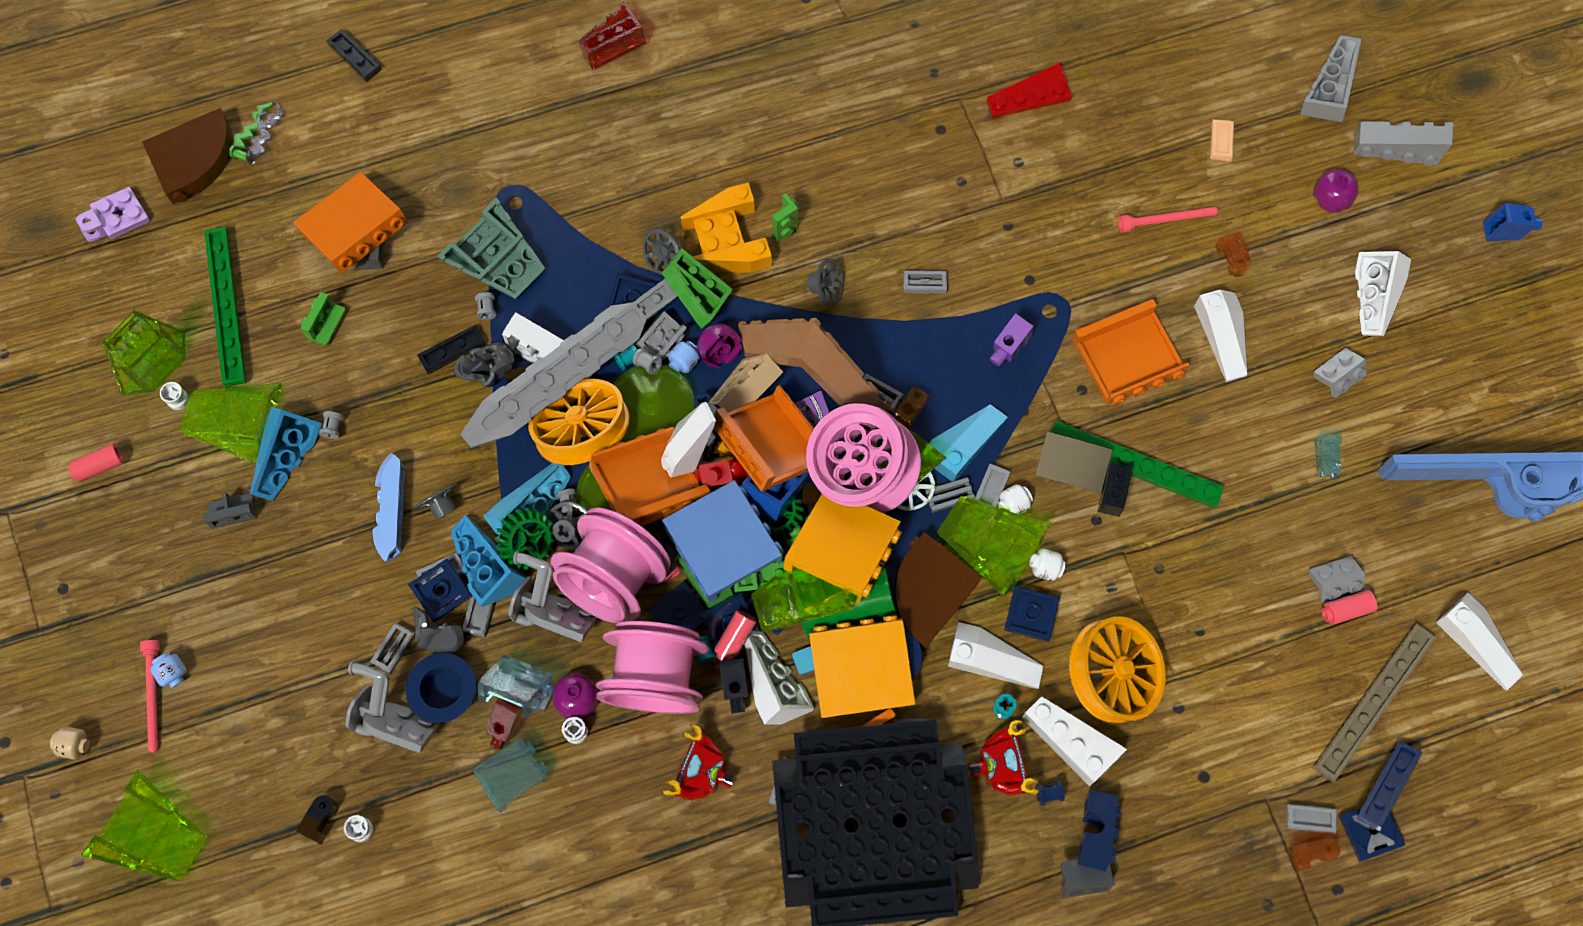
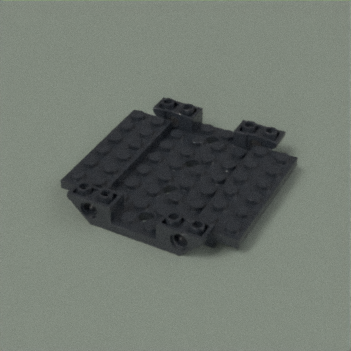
(879, 869)

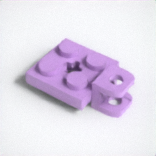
(105, 221)

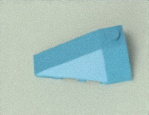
(966, 440)
(536, 494)

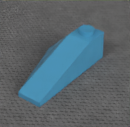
(282, 446)
(487, 573)

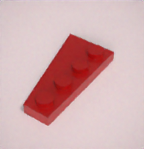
(1034, 92)

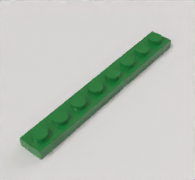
(225, 307)
(1151, 469)

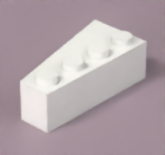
(529, 339)
(1074, 741)

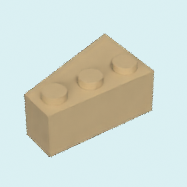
(746, 382)

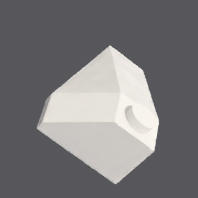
(1380, 284)
(1224, 328)
(688, 441)
(1477, 635)
(986, 655)
(774, 689)

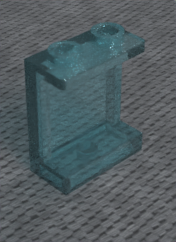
(517, 684)
(510, 773)

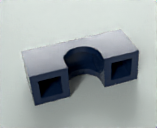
(1097, 849)

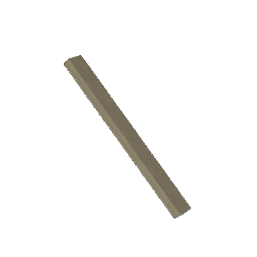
(1374, 703)

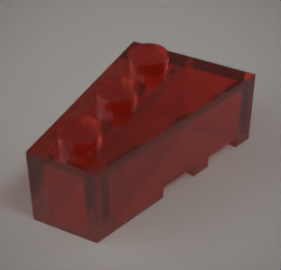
(613, 38)

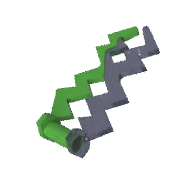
(260, 125)

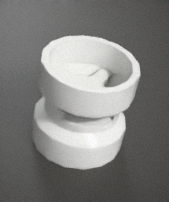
(174, 395)
(574, 735)
(354, 826)

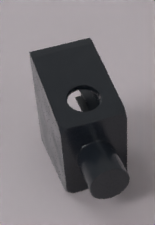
(734, 672)

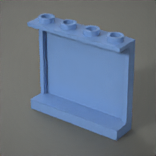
(722, 539)

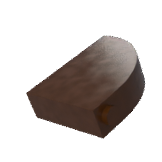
(191, 155)
(930, 588)

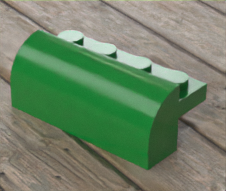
(875, 606)

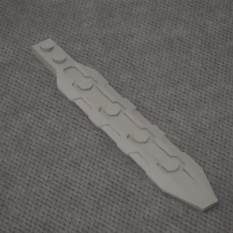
(563, 368)

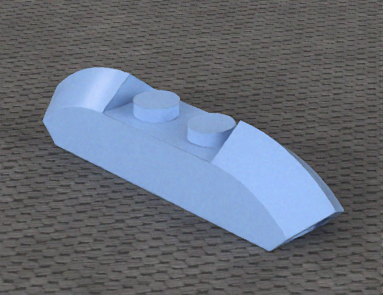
(388, 533)

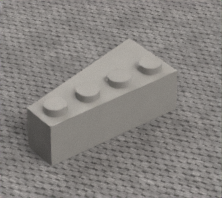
(1332, 88)
(1403, 142)

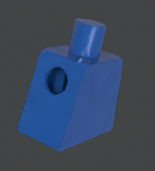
(1511, 223)

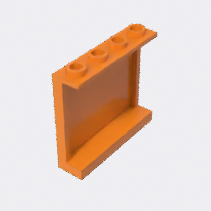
(351, 222)
(1128, 353)
(767, 438)
(638, 484)

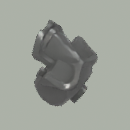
(485, 364)
(434, 637)

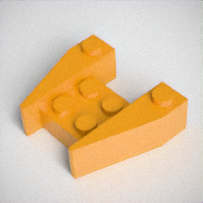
(720, 234)

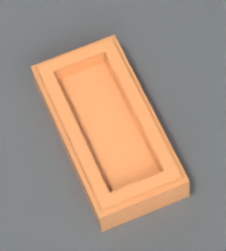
(1221, 140)

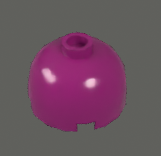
(1336, 190)
(719, 345)
(575, 696)

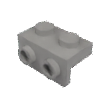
(661, 336)
(1341, 372)
(1338, 579)

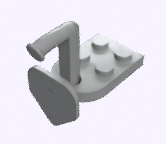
(545, 609)
(386, 719)

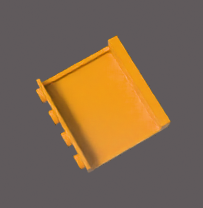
(844, 545)
(861, 666)

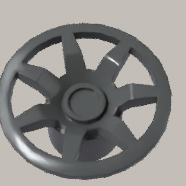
(664, 249)
(823, 282)
(441, 504)
(566, 527)

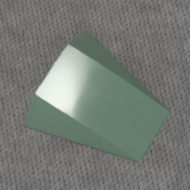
(495, 253)

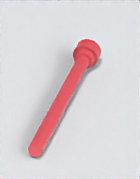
(1128, 222)
(150, 649)

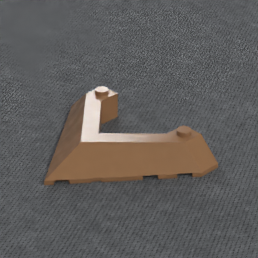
(817, 352)

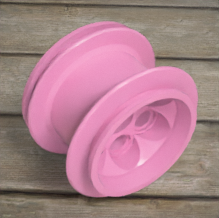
(837, 435)
(610, 566)
(652, 668)

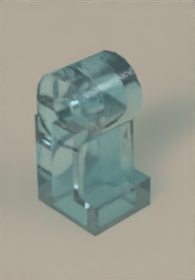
(1328, 455)

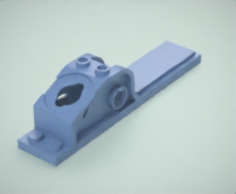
(1522, 483)

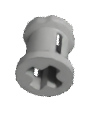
(485, 306)
(649, 362)
(331, 425)
(567, 495)

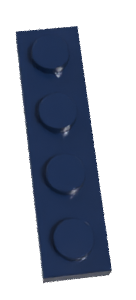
(1389, 785)

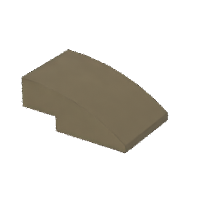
(1073, 462)

